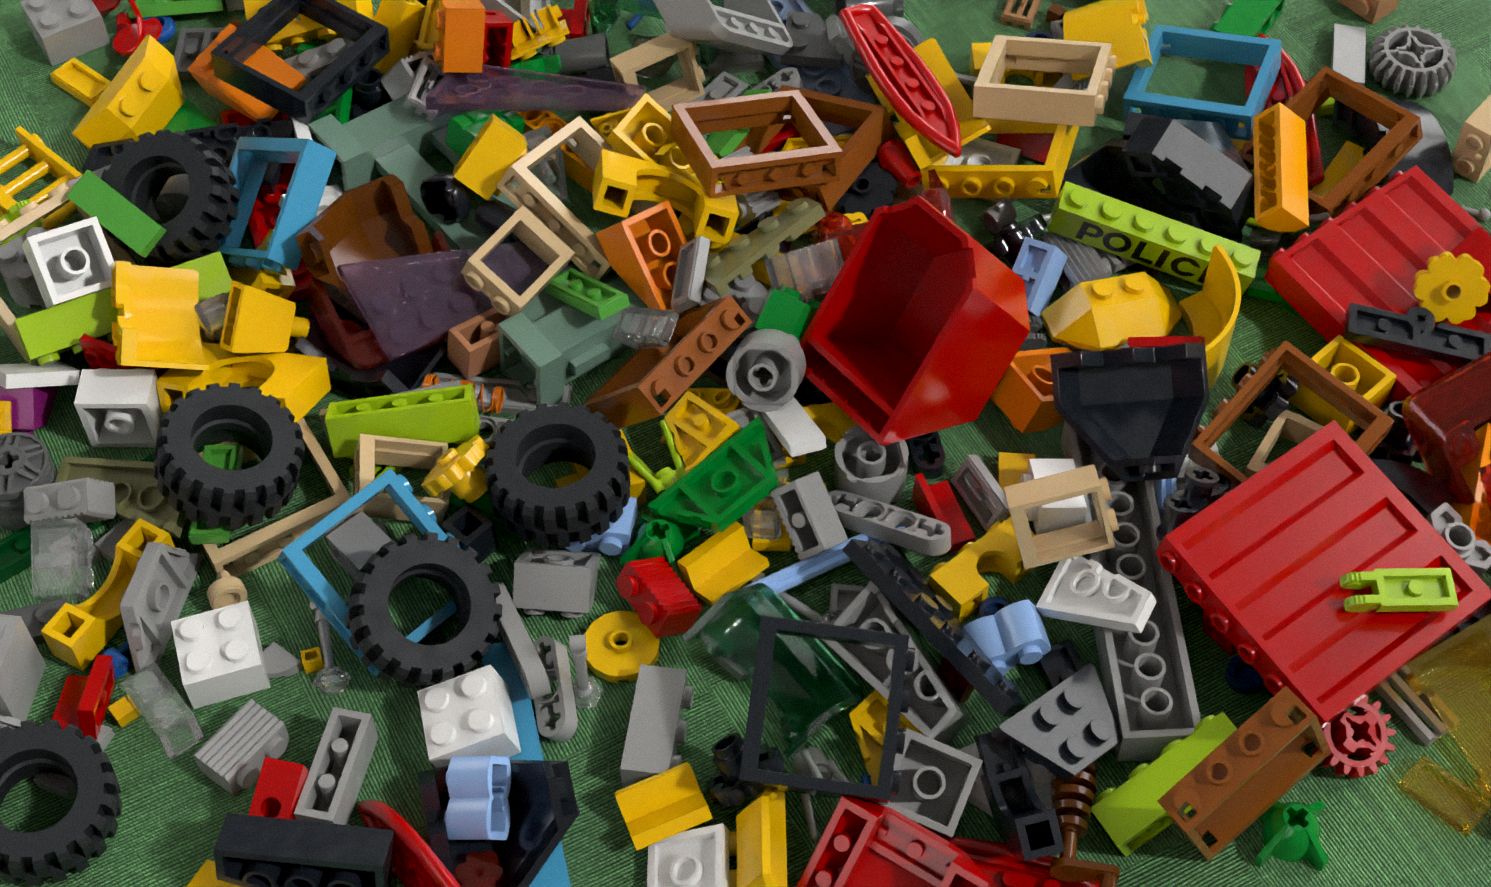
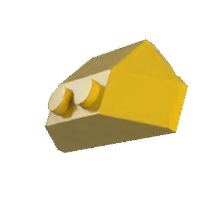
(137, 99)
(1109, 310)
(760, 843)

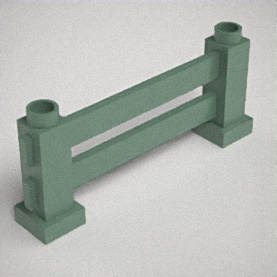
(538, 345)

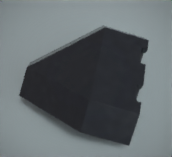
(1195, 168)
(1134, 404)
(540, 815)

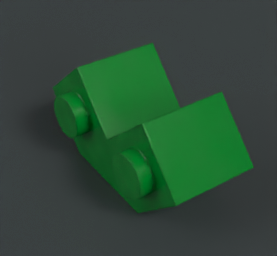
(785, 312)

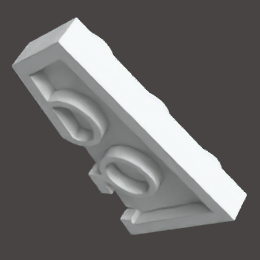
(1093, 596)

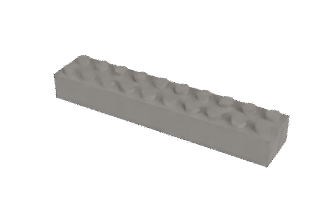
(1148, 672)

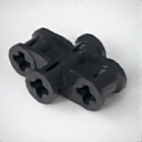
(1201, 490)

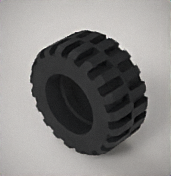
(210, 200)
(549, 437)
(222, 494)
(453, 570)
(86, 825)

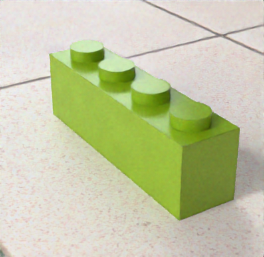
(427, 415)
(1132, 809)

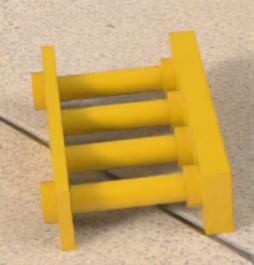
(47, 161)

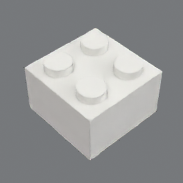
(69, 261)
(119, 407)
(220, 654)
(468, 717)

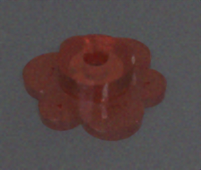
(475, 864)

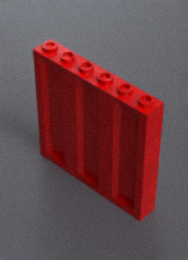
(1372, 261)
(1272, 564)

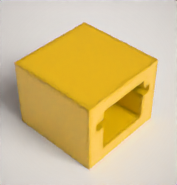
(312, 660)
(122, 712)

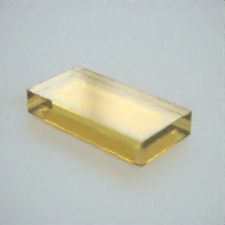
(1445, 795)

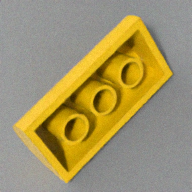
(647, 136)

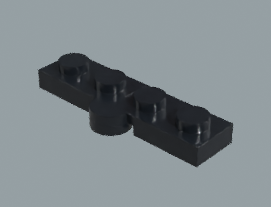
(1414, 334)

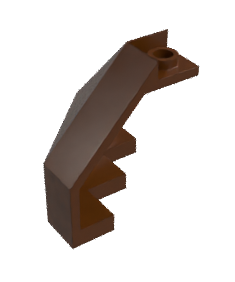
(363, 226)

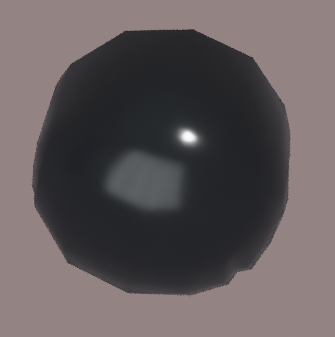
(446, 196)

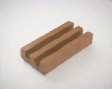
(1018, 18)

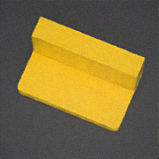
(721, 564)
(662, 805)

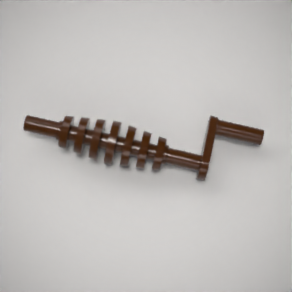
(1073, 810)

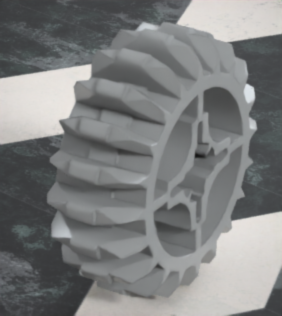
(1412, 61)

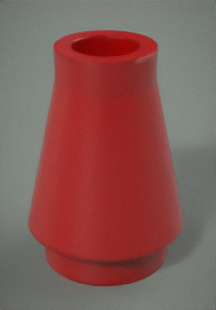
(897, 160)

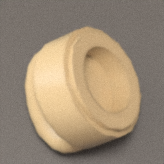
(226, 591)

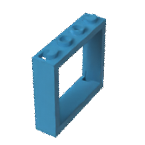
(1209, 46)
(299, 205)
(320, 590)

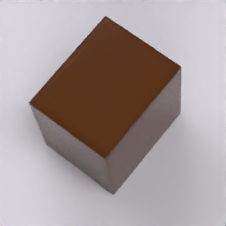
(1055, 13)

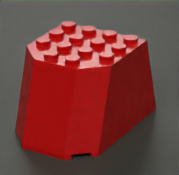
(915, 325)

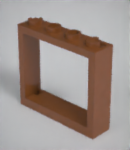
(873, 131)
(1378, 162)
(757, 171)
(669, 370)
(1311, 375)
(1246, 773)

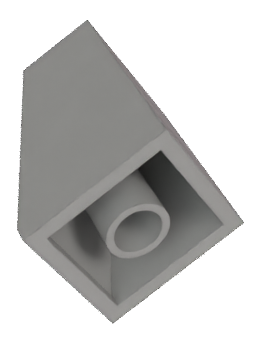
(19, 668)

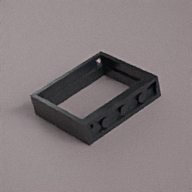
(369, 48)
(893, 736)

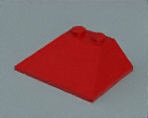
(883, 848)

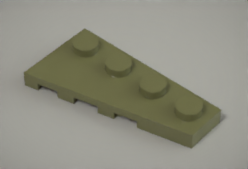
(759, 244)
(134, 489)

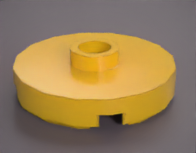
(615, 661)

